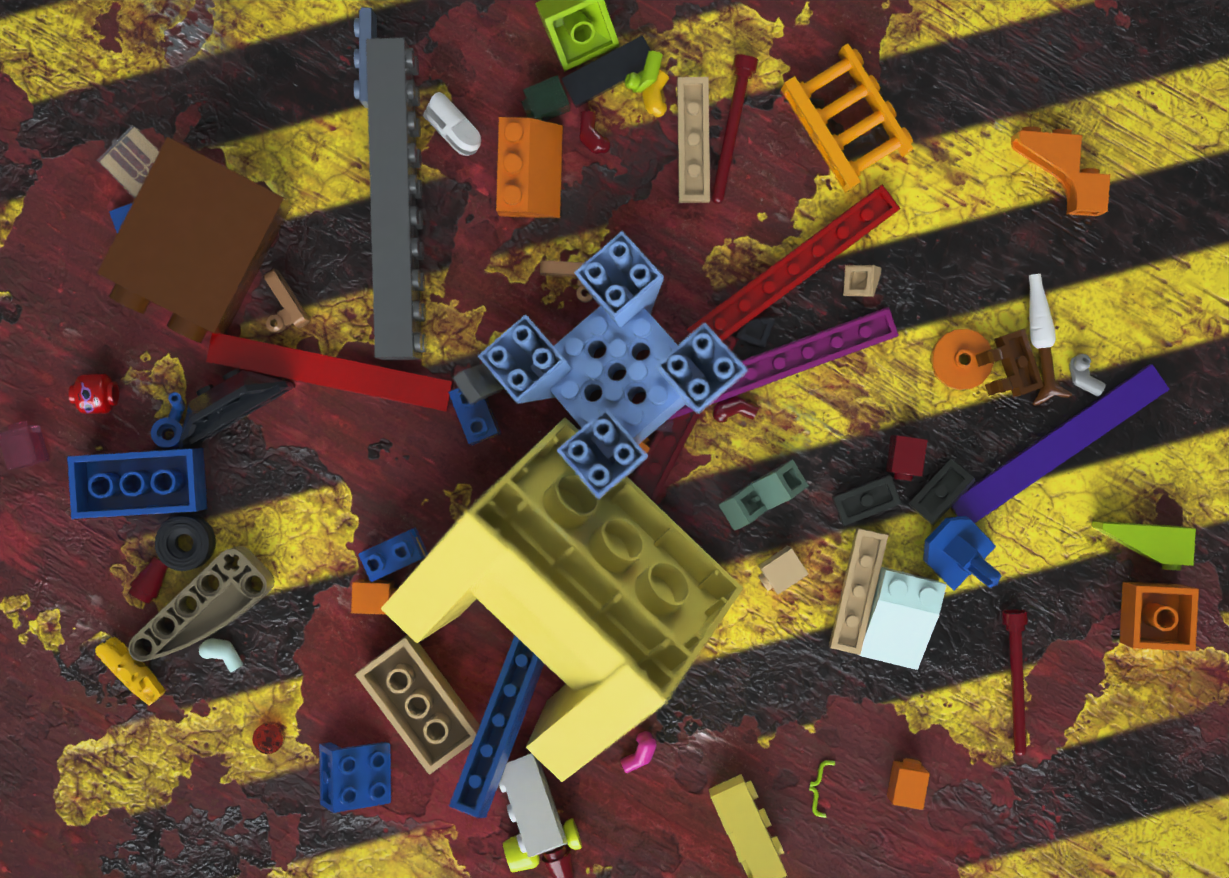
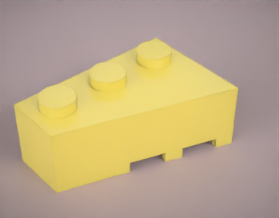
(748, 828)

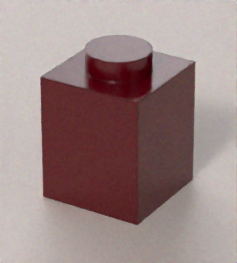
(906, 457)

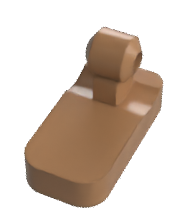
(565, 269)
(293, 311)

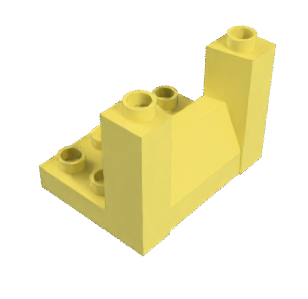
(587, 584)

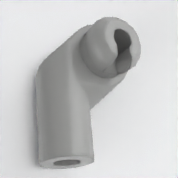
(1081, 376)

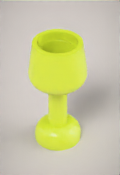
(520, 861)

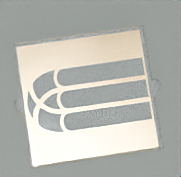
(130, 159)

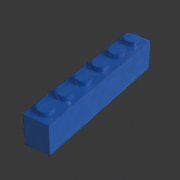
(497, 731)

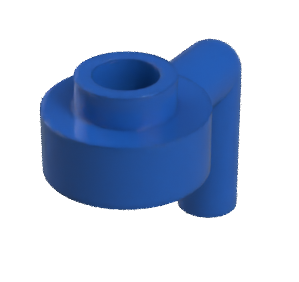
(169, 424)

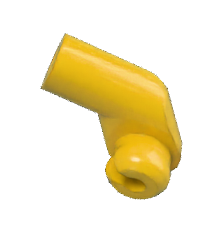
(652, 96)

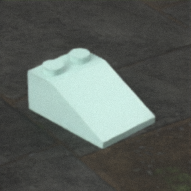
(902, 617)

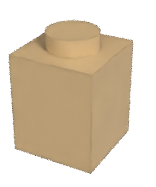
(781, 570)

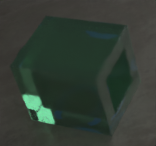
(545, 100)

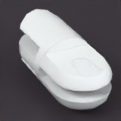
(452, 125)

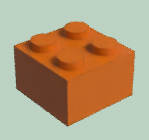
(1159, 616)

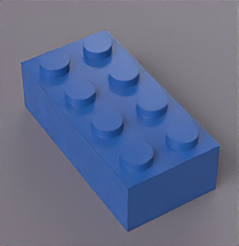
(137, 483)

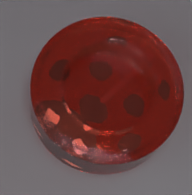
(269, 737)

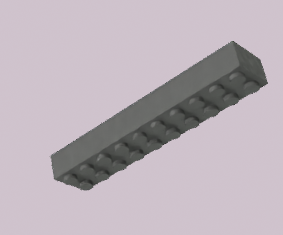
(395, 199)

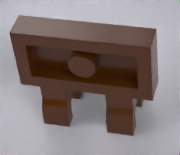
(1018, 364)

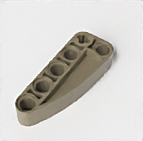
(214, 607)

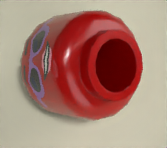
(94, 393)

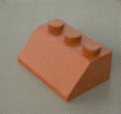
(529, 168)

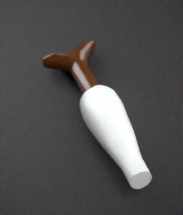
(1043, 337)

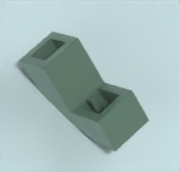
(763, 494)

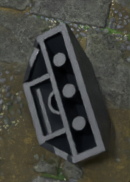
(228, 403)

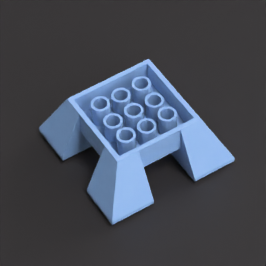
(671, 376)

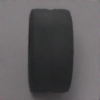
(167, 542)

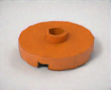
(946, 359)

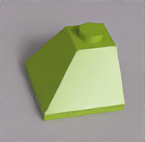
(577, 29)

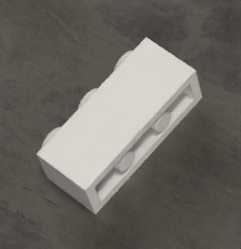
(532, 806)

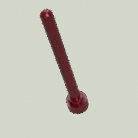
(744, 68)
(1015, 623)

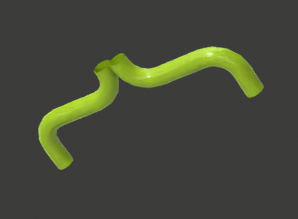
(817, 782)

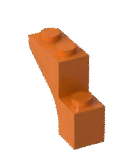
(1060, 156)

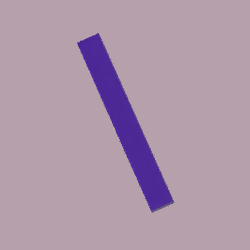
(1061, 444)

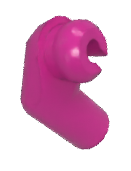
(643, 754)

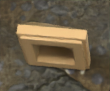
(861, 280)

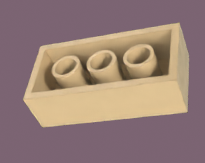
(419, 703)

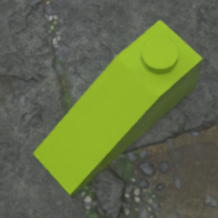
(1158, 543)

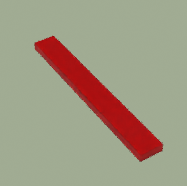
(799, 264)
(329, 371)

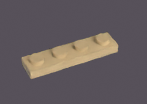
(693, 139)
(858, 591)

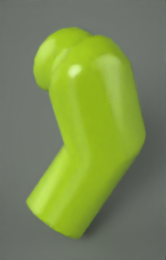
(646, 77)

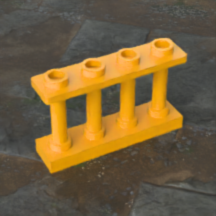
(831, 145)

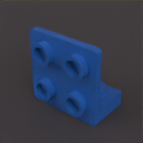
(354, 776)

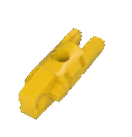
(131, 673)

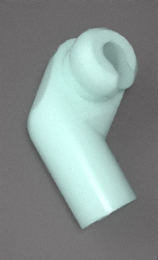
(221, 650)

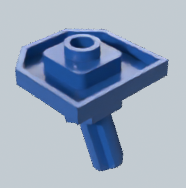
(959, 550)

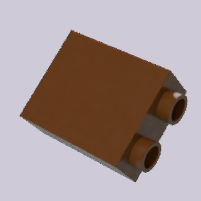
(193, 241)

